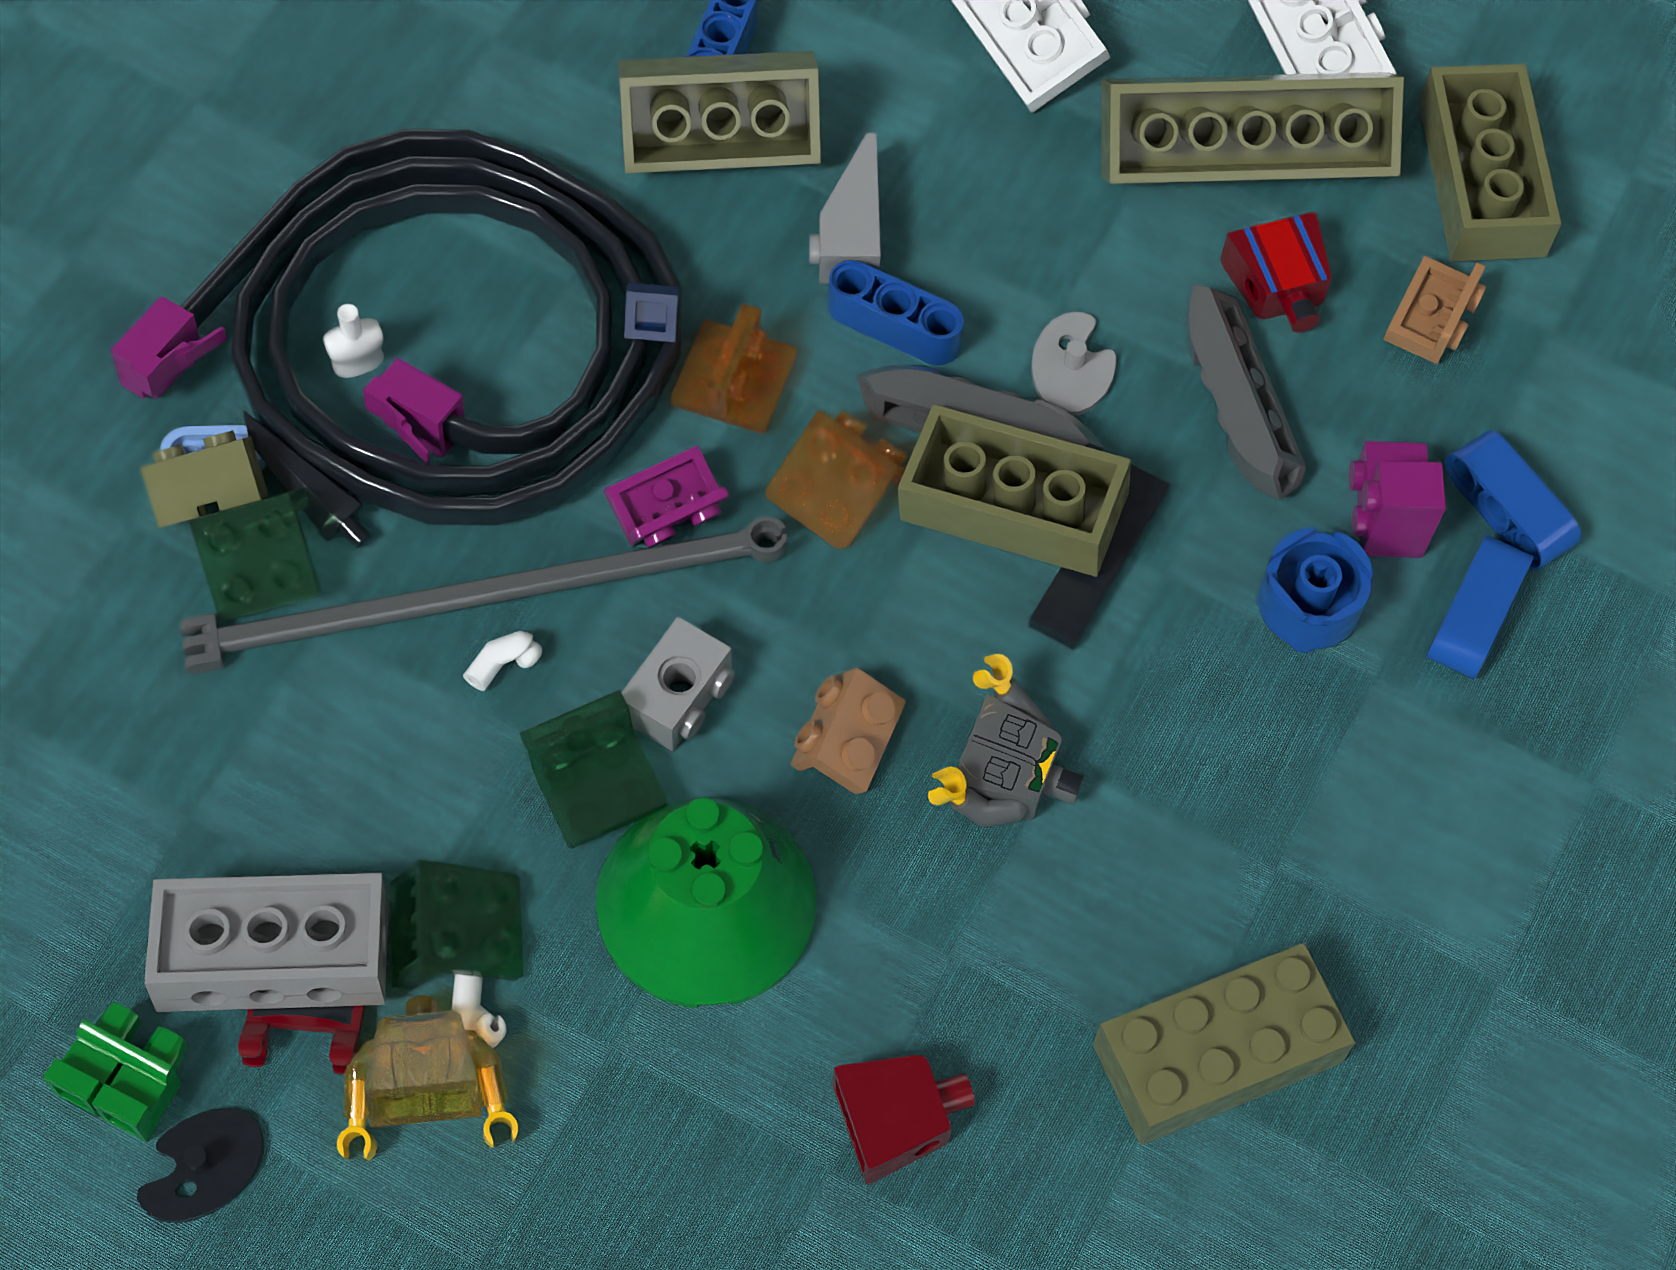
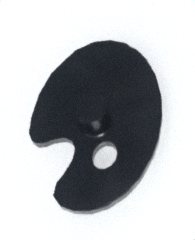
(213, 1151)

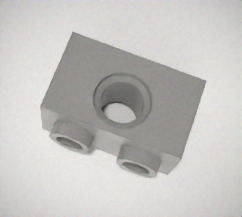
(682, 656)

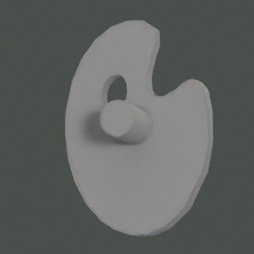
(1074, 376)

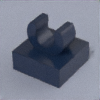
(651, 312)

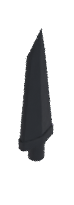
(330, 505)

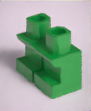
(117, 1078)

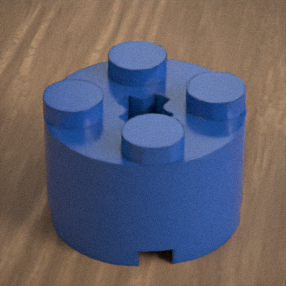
(1315, 588)

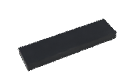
(1076, 596)

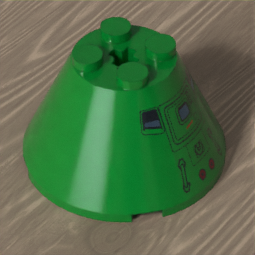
(706, 902)

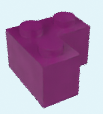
(1396, 498)

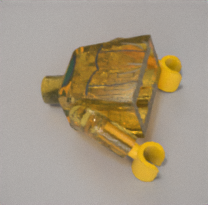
(422, 1072)

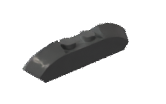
(907, 392)
(1246, 400)

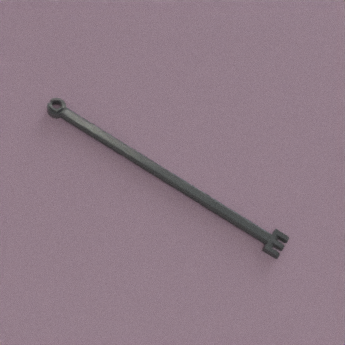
(209, 642)

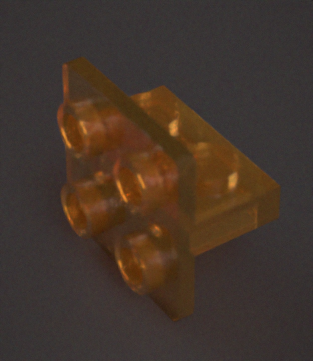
(735, 372)

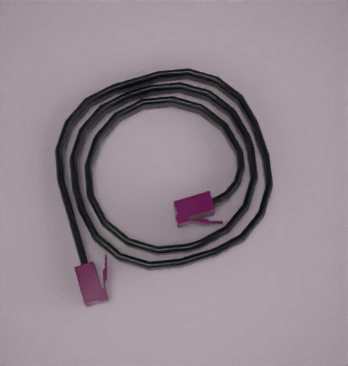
(377, 185)

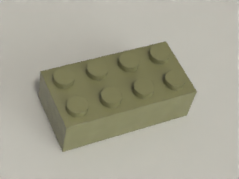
(720, 111)
(1489, 162)
(1014, 489)
(1222, 1043)

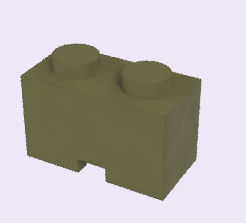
(184, 483)

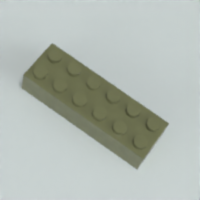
(1251, 127)

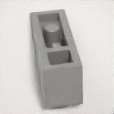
(850, 216)

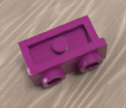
(664, 497)

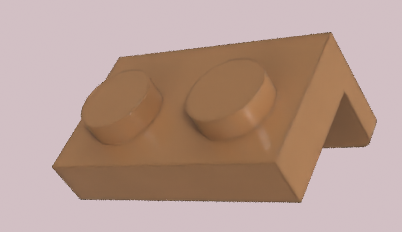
(1432, 309)
(848, 729)

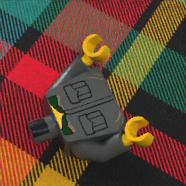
(1006, 757)

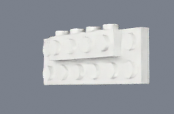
(1322, 36)
(1036, 43)

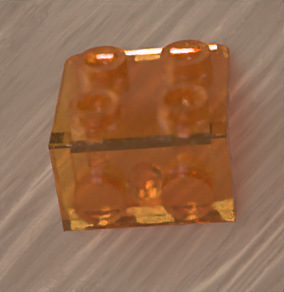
(836, 476)

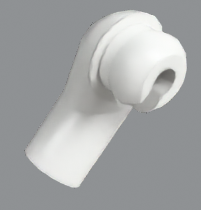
(500, 651)
(467, 1002)

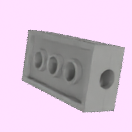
(267, 942)

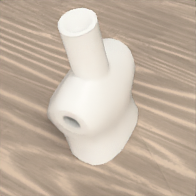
(354, 343)

